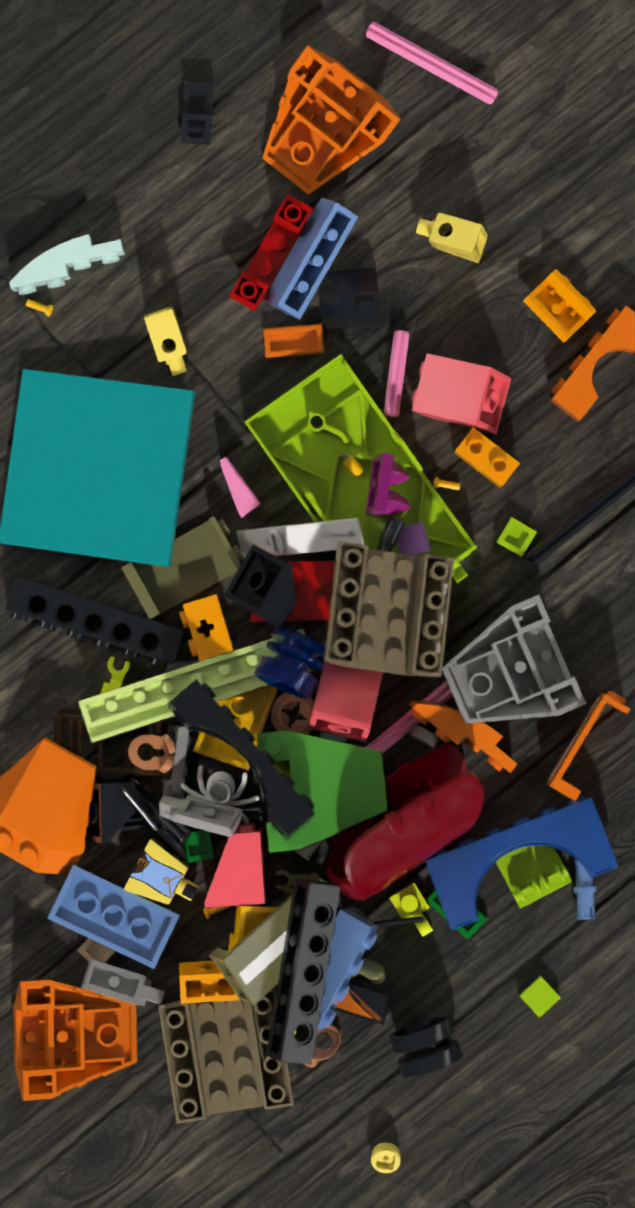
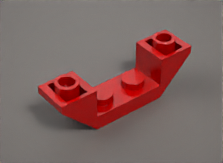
(272, 253)

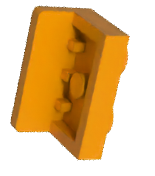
(560, 305)

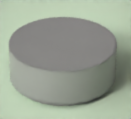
(424, 736)

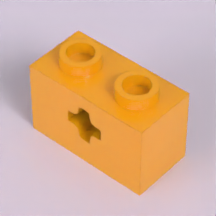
(486, 457)
(219, 640)
(203, 983)

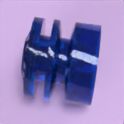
(293, 659)

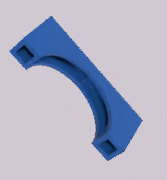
(570, 829)

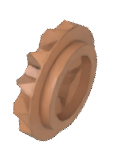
(281, 720)

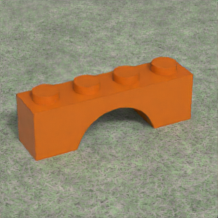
(577, 392)

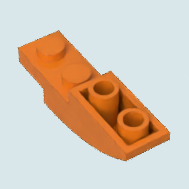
(452, 727)

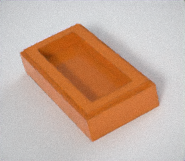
(293, 341)

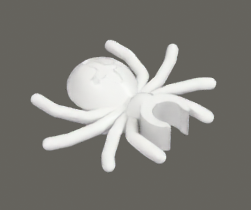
(221, 789)

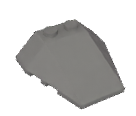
(513, 670)

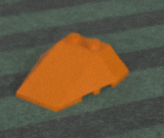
(325, 121)
(46, 808)
(68, 1037)

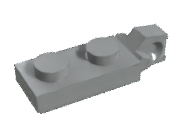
(174, 777)
(201, 814)
(120, 984)

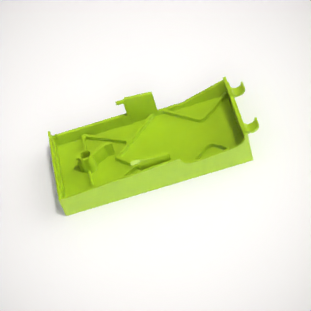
(335, 415)

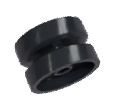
(426, 1046)

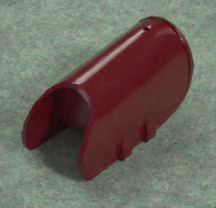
(427, 810)

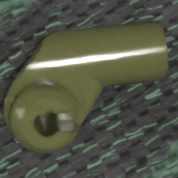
(372, 971)

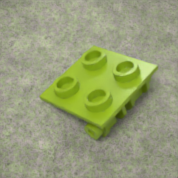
(533, 873)

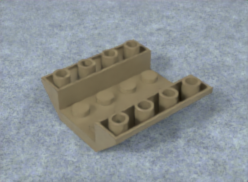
(388, 611)
(221, 1057)

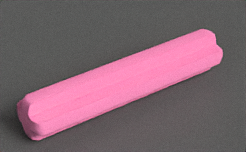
(396, 373)

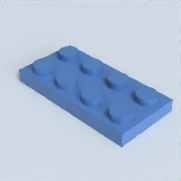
(113, 916)

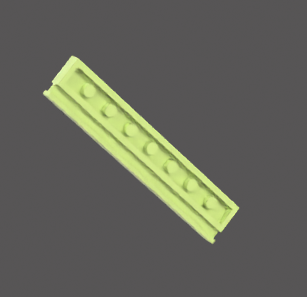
(149, 699)

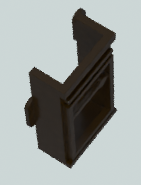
(69, 734)

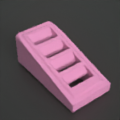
(242, 495)

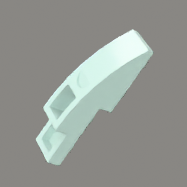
(53, 265)

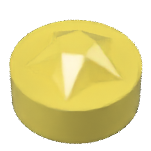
(386, 1157)

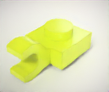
(117, 676)
(411, 903)

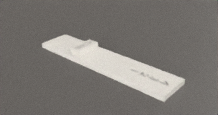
(301, 537)

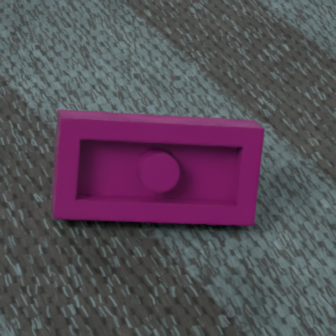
(381, 498)

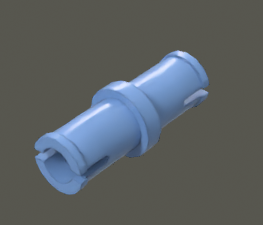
(585, 893)

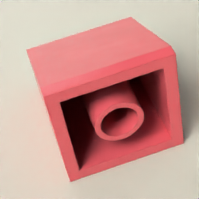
(461, 393)
(345, 701)
(240, 870)

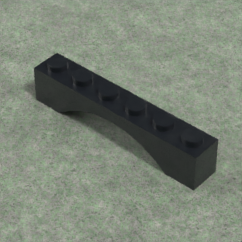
(202, 714)

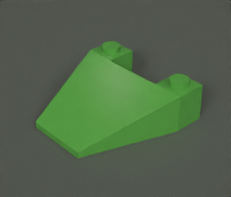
(336, 776)

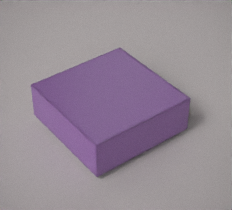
(414, 540)

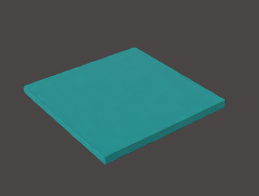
(96, 467)

